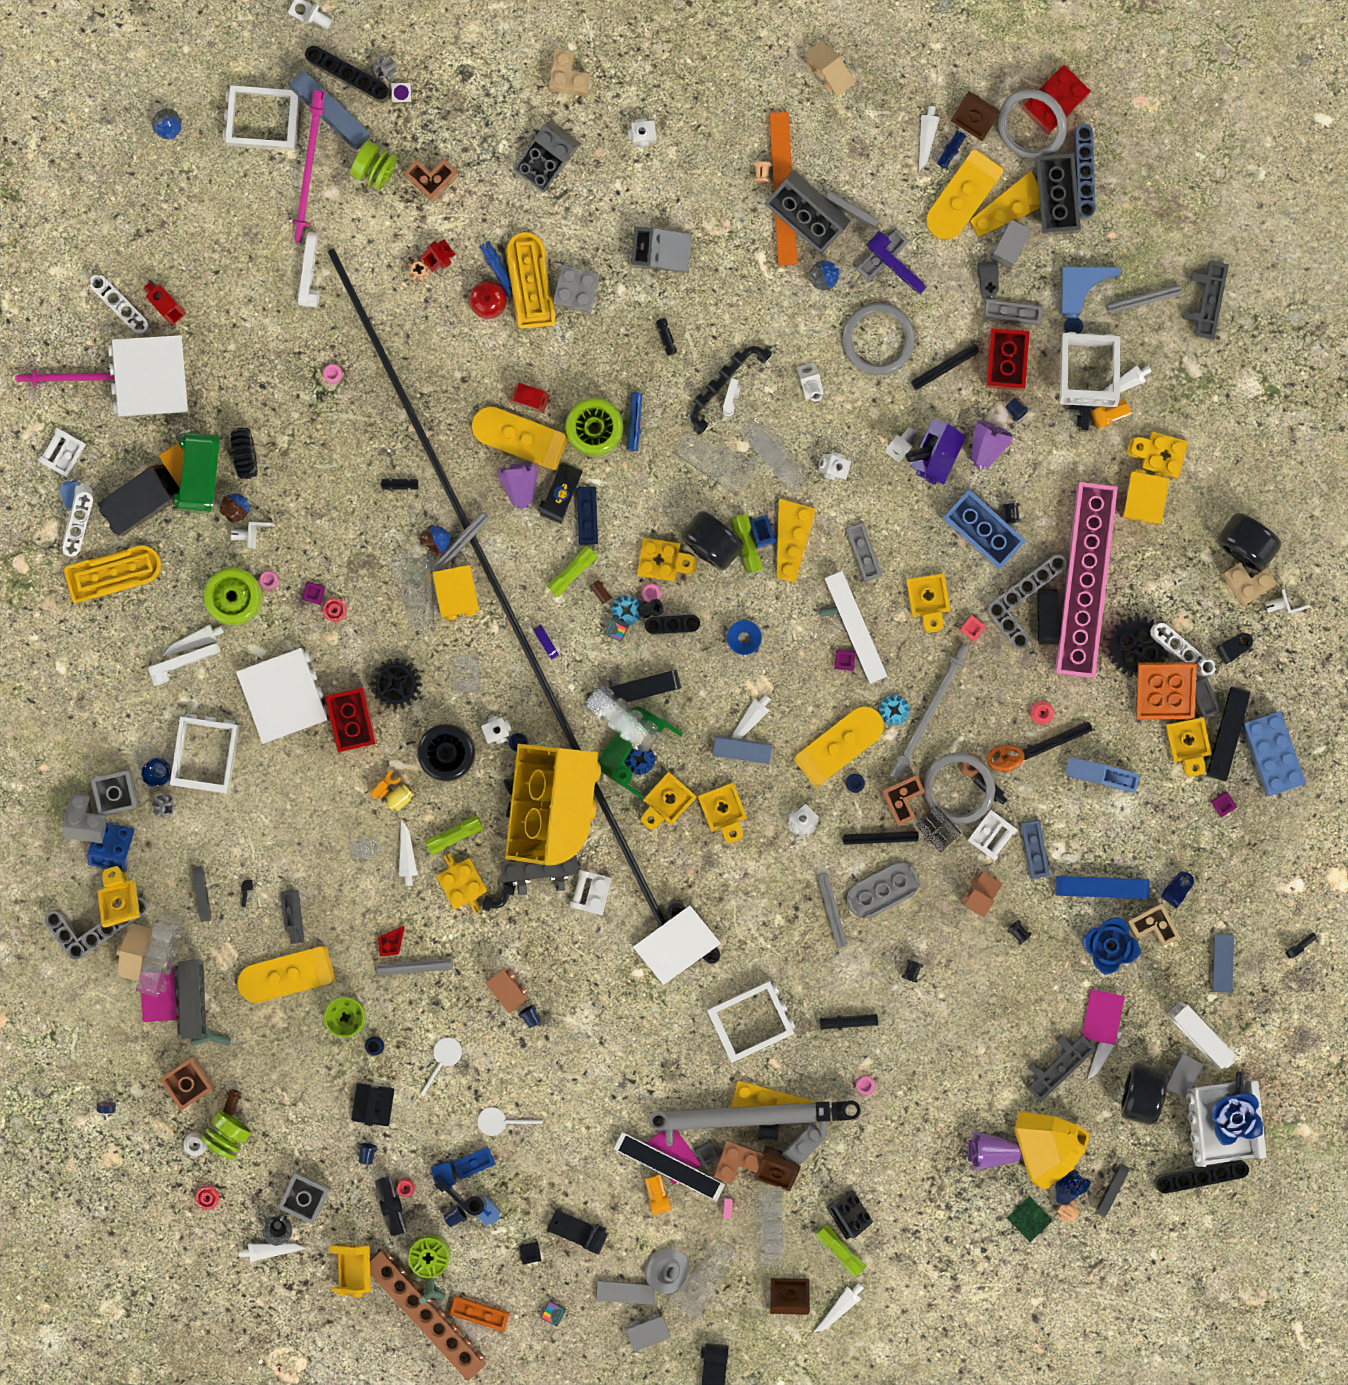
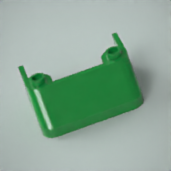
(198, 473)
(618, 750)

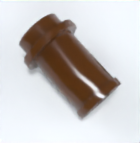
(600, 592)
(232, 1101)

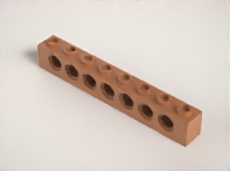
(439, 1339)

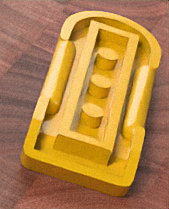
(963, 195)
(529, 281)
(519, 437)
(112, 573)
(840, 744)
(286, 975)

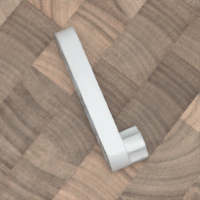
(306, 296)
(119, 305)
(83, 494)
(1183, 646)
(159, 671)

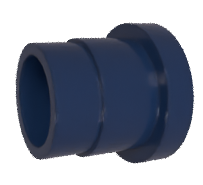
(1016, 409)
(530, 1016)
(380, 1042)
(366, 1153)
(455, 1216)

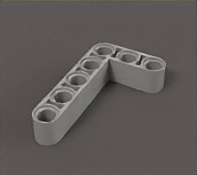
(1021, 596)
(82, 941)

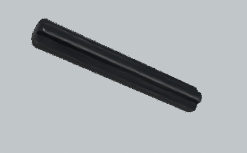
(945, 366)
(1057, 740)
(889, 837)

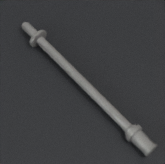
(903, 760)

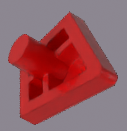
(391, 942)

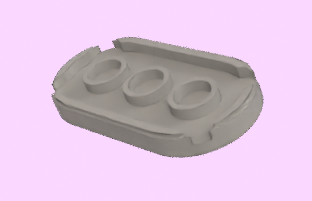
(882, 890)

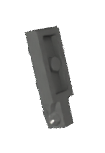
(292, 915)

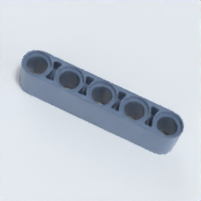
(334, 113)
(1085, 162)

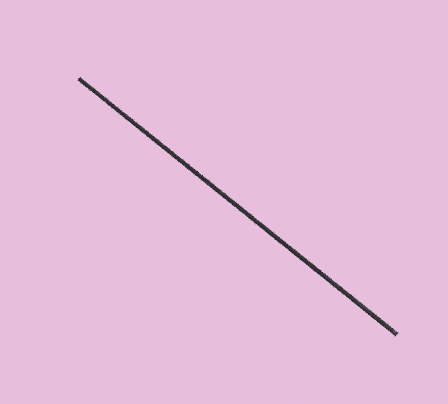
(492, 578)

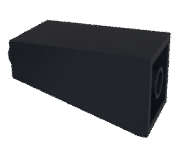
(139, 499)

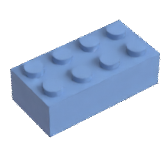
(983, 529)
(1273, 753)

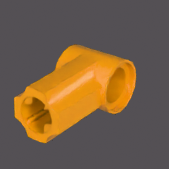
(1105, 416)
(658, 1199)

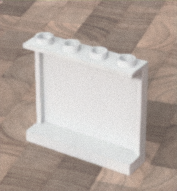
(148, 376)
(283, 695)
(1205, 1143)

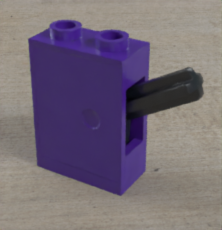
(937, 452)

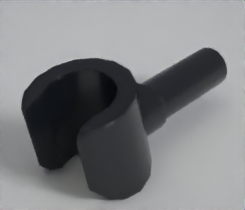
(247, 885)

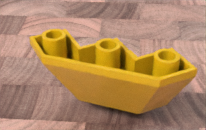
(1049, 1146)

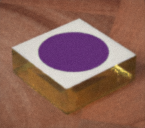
(401, 93)

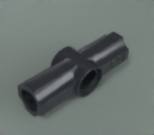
(391, 1205)

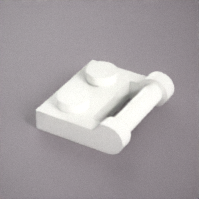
(733, 392)
(67, 455)
(987, 831)
(597, 893)

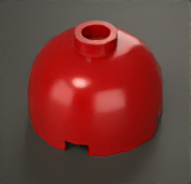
(487, 299)

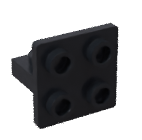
(372, 1104)
(850, 1215)

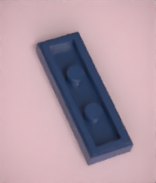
(587, 515)

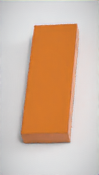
(479, 1313)

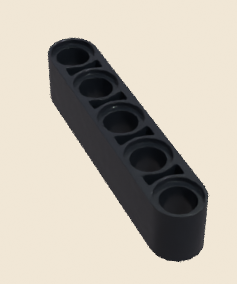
(341, 67)
(646, 686)
(1228, 733)
(1210, 1179)

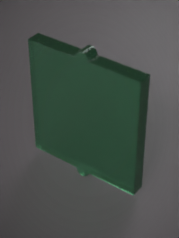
(1029, 1219)

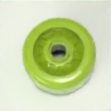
(591, 412)
(248, 600)

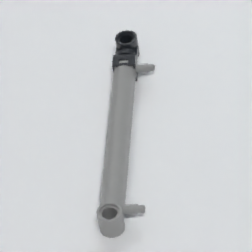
(753, 1116)

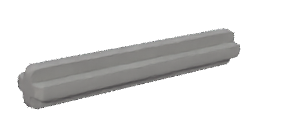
(1145, 298)
(461, 541)
(832, 910)
(414, 967)

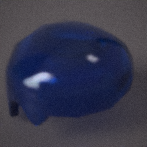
(156, 772)

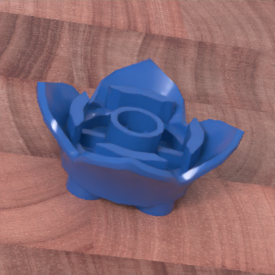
(1125, 950)
(1246, 1125)

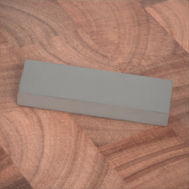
(852, 210)
(873, 265)
(1013, 312)
(863, 552)
(625, 1292)

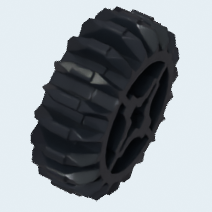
(244, 453)
(386, 669)

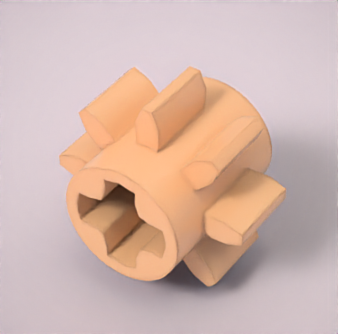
(414, 267)
(1068, 1212)

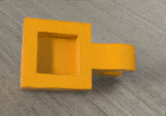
(381, 790)

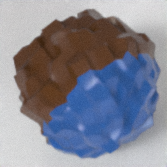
(234, 507)
(435, 539)

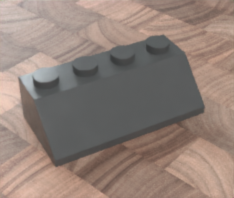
(1058, 194)
(807, 212)
(191, 999)

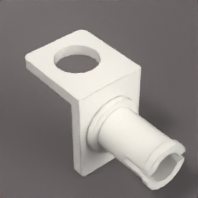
(311, 14)
(811, 382)
(901, 444)
(249, 534)
(1281, 603)

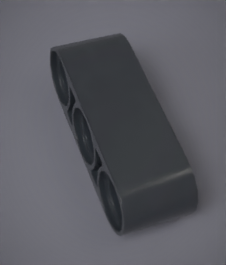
(1048, 617)
(663, 620)

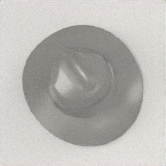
(667, 1271)

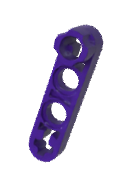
(878, 246)

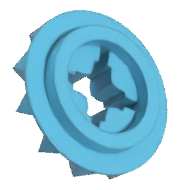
(626, 601)
(895, 719)

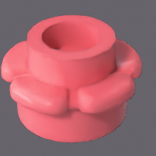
(410, 1187)

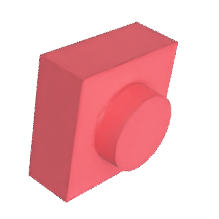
(972, 628)

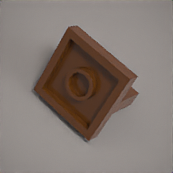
(975, 116)
(776, 1169)
(790, 1296)

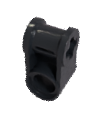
(1232, 649)

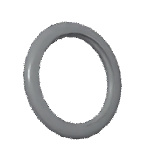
(1052, 103)
(878, 369)
(980, 766)

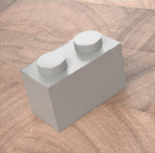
(1184, 1074)
(803, 1145)
(648, 1331)

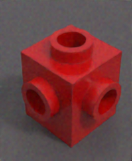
(438, 255)

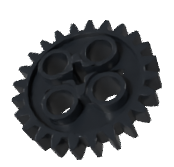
(1133, 630)

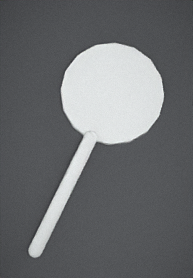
(447, 1053)
(493, 1121)

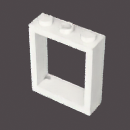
(229, 116)
(1087, 397)
(210, 722)
(780, 1006)
(1201, 1035)

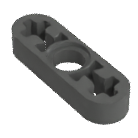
(201, 893)
(1112, 1190)

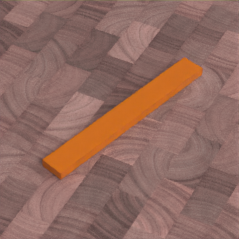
(781, 169)

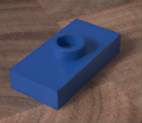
(474, 1163)

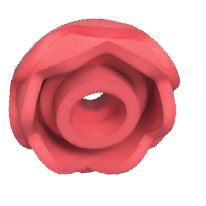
(340, 609)
(1036, 715)
(205, 1203)

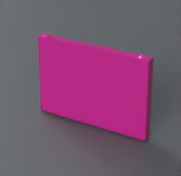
(161, 1007)
(1103, 1017)
(678, 1150)

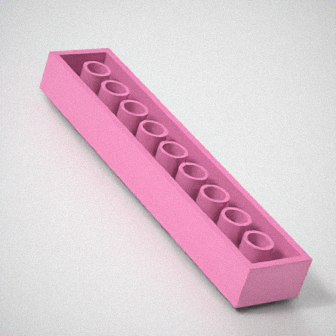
(1086, 580)

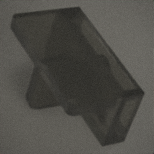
(938, 828)

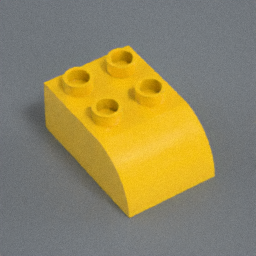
(551, 803)

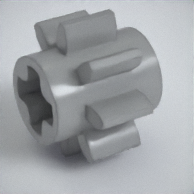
(384, 68)
(163, 805)

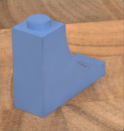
(1077, 283)
(1102, 774)

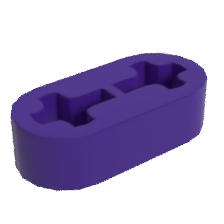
(546, 642)

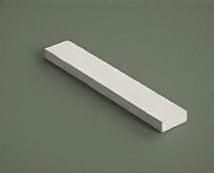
(855, 627)

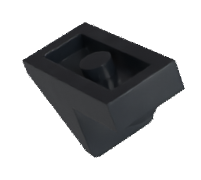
(1082, 420)

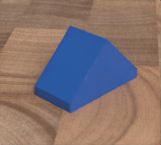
(762, 532)

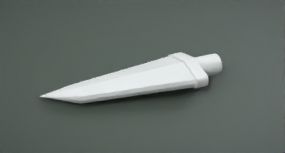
(928, 129)
(1131, 378)
(199, 638)
(753, 715)
(407, 863)
(1102, 1053)
(265, 1250)
(843, 1304)

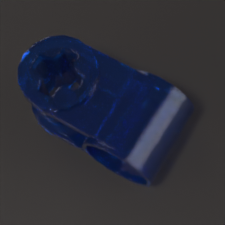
(1175, 892)
(1070, 1187)

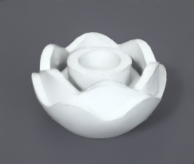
(189, 1147)

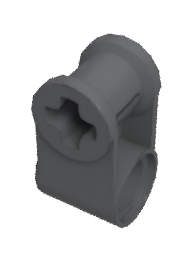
(988, 275)

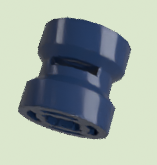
(517, 738)

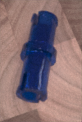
(951, 149)

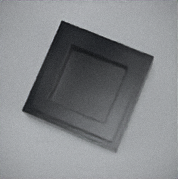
(530, 1253)

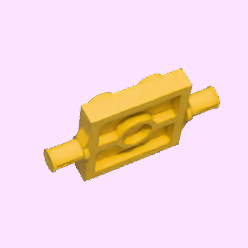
(462, 883)

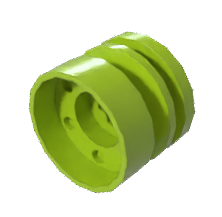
(376, 167)
(334, 1013)
(228, 1132)
(437, 1248)

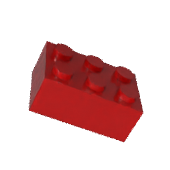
(1066, 90)
(1007, 359)
(351, 720)

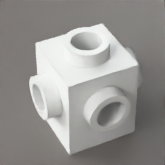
(647, 127)
(834, 466)
(491, 736)
(802, 821)

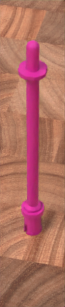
(316, 110)
(35, 377)

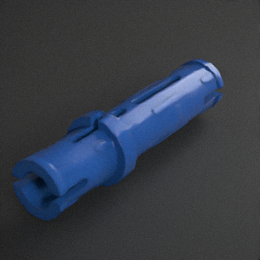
(497, 267)
(636, 402)

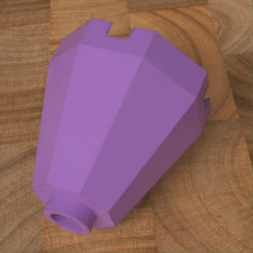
(988, 443)
(519, 482)

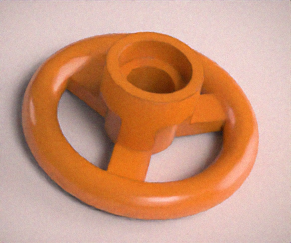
(1006, 762)

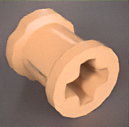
(762, 172)

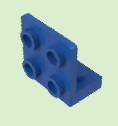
(113, 849)

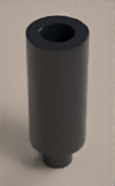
(979, 781)

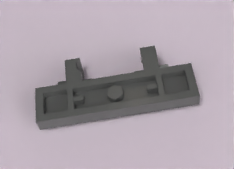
(1213, 287)
(522, 872)
(1049, 1078)

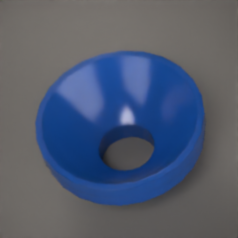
(754, 633)

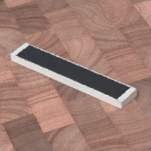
(669, 1166)

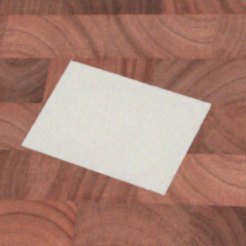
(676, 945)

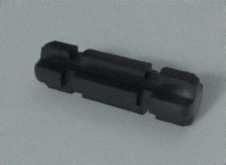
(666, 337)
(399, 484)

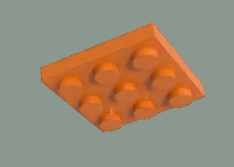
(1166, 690)

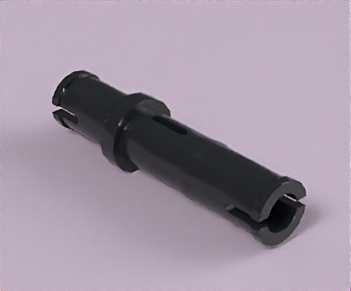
(848, 1021)

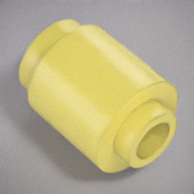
(399, 797)

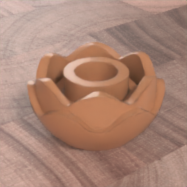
(967, 770)

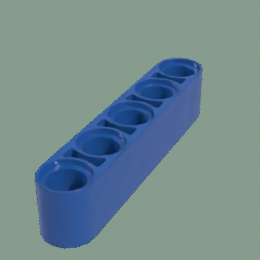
(1102, 887)

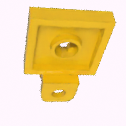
(1150, 451)
(673, 562)
(932, 609)
(1191, 754)
(660, 809)
(725, 821)
(117, 889)

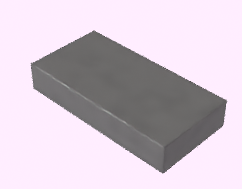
(1206, 699)

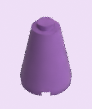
(991, 1151)

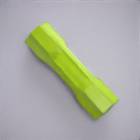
(749, 551)
(572, 571)
(442, 841)
(849, 1260)

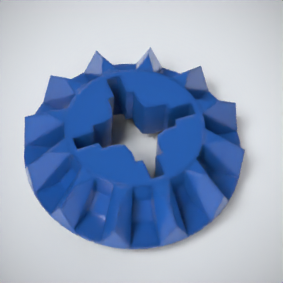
(642, 768)

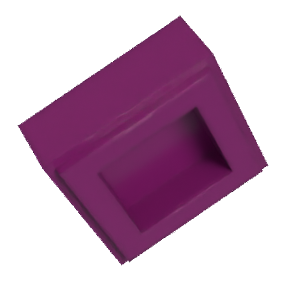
(313, 593)
(844, 660)
(1223, 804)

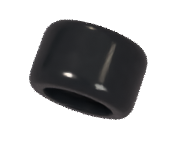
(712, 540)
(1249, 542)
(431, 747)
(1144, 1093)

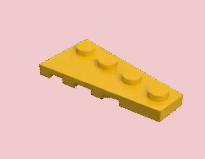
(1012, 205)
(793, 531)
(754, 1095)

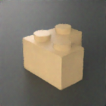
(829, 68)
(563, 77)
(1247, 588)
(1155, 920)
(133, 951)

